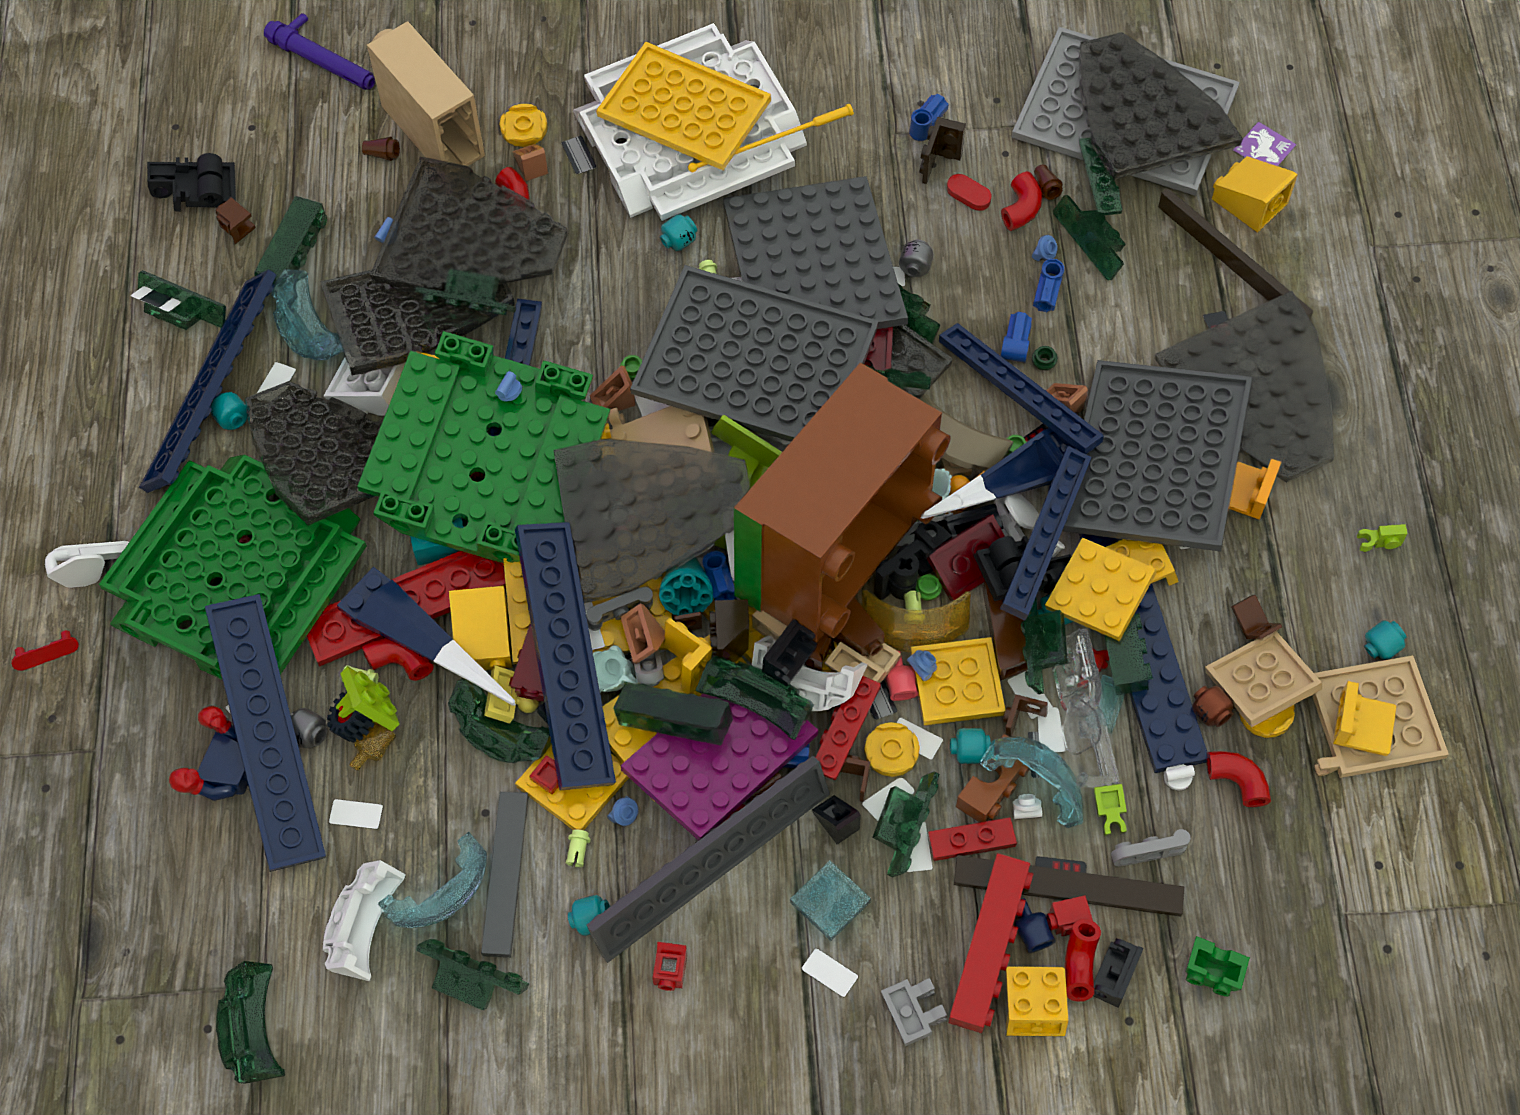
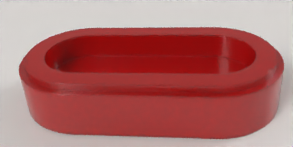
(969, 192)

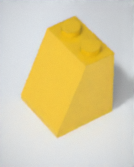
(1254, 191)
(482, 625)

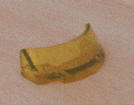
(919, 627)

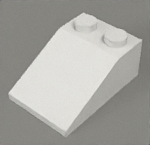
(367, 391)

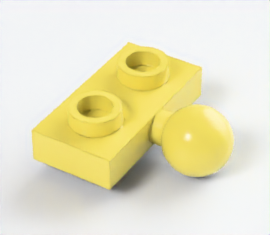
(498, 708)

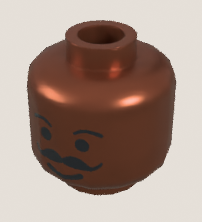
(1212, 706)

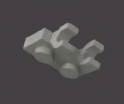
(907, 1013)

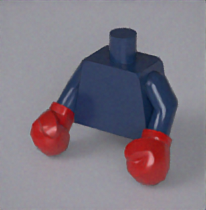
(222, 768)

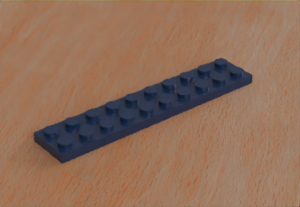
(208, 382)
(564, 656)
(1166, 708)
(265, 733)

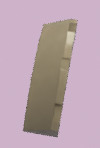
(968, 445)

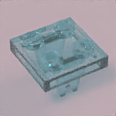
(830, 900)

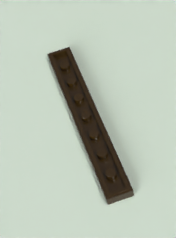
(1223, 248)
(1067, 884)

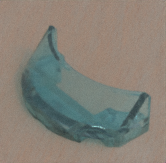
(298, 319)
(1047, 765)
(448, 898)

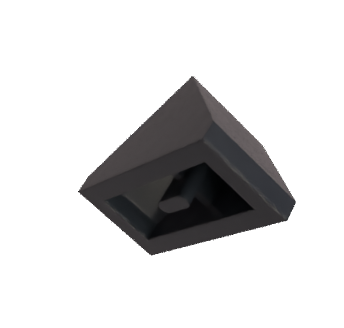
(838, 818)

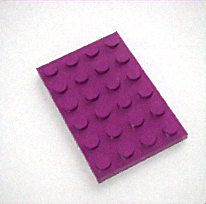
(708, 781)

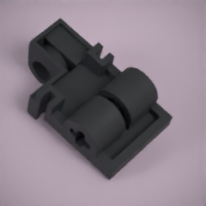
(196, 183)
(1000, 563)
(901, 572)

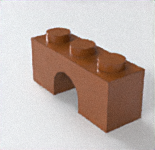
(983, 799)

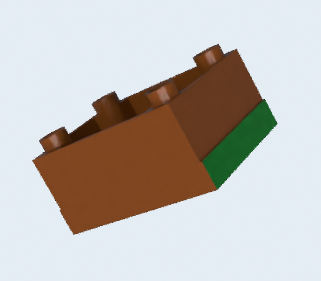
(837, 502)

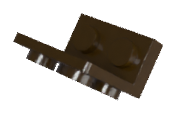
(944, 140)

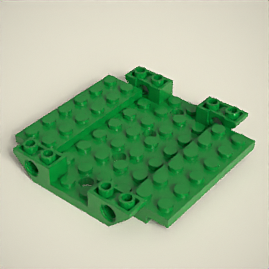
(440, 437)
(197, 537)

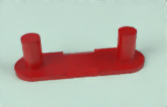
(56, 649)

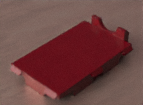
(526, 676)

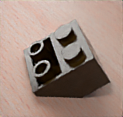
(729, 629)

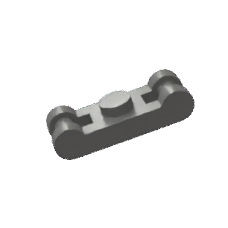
(617, 607)

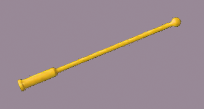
(817, 121)

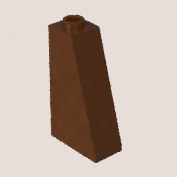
(861, 631)
(1006, 637)

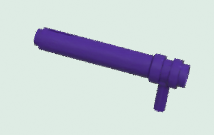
(290, 40)

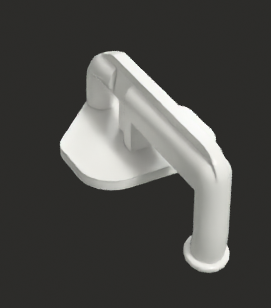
(1021, 514)
(82, 562)

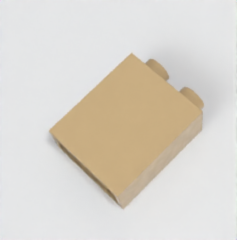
(425, 96)

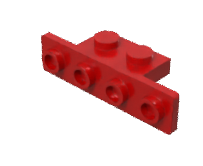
(845, 727)

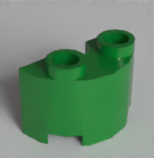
(1216, 967)

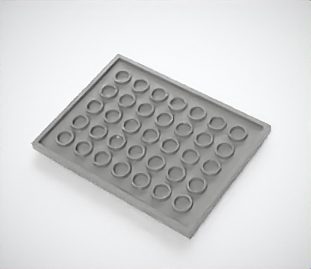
(1057, 120)

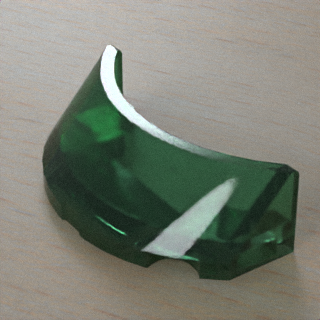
(757, 692)
(494, 737)
(242, 1024)

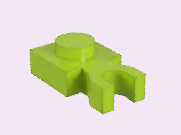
(1110, 803)

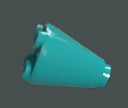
(686, 589)

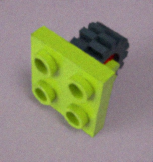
(360, 707)

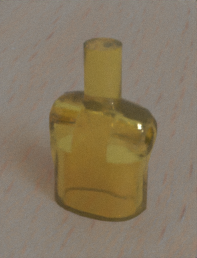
(372, 746)

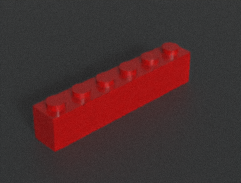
(989, 944)

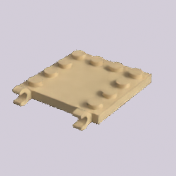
(664, 426)
(1415, 729)

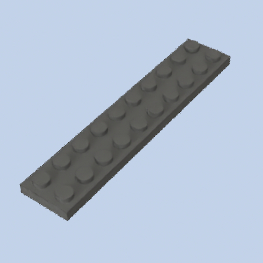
(708, 859)

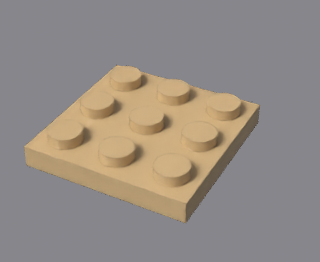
(1263, 678)

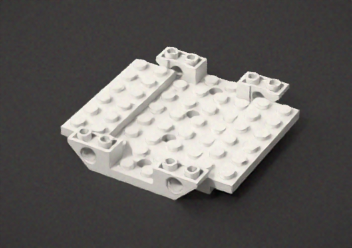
(658, 174)

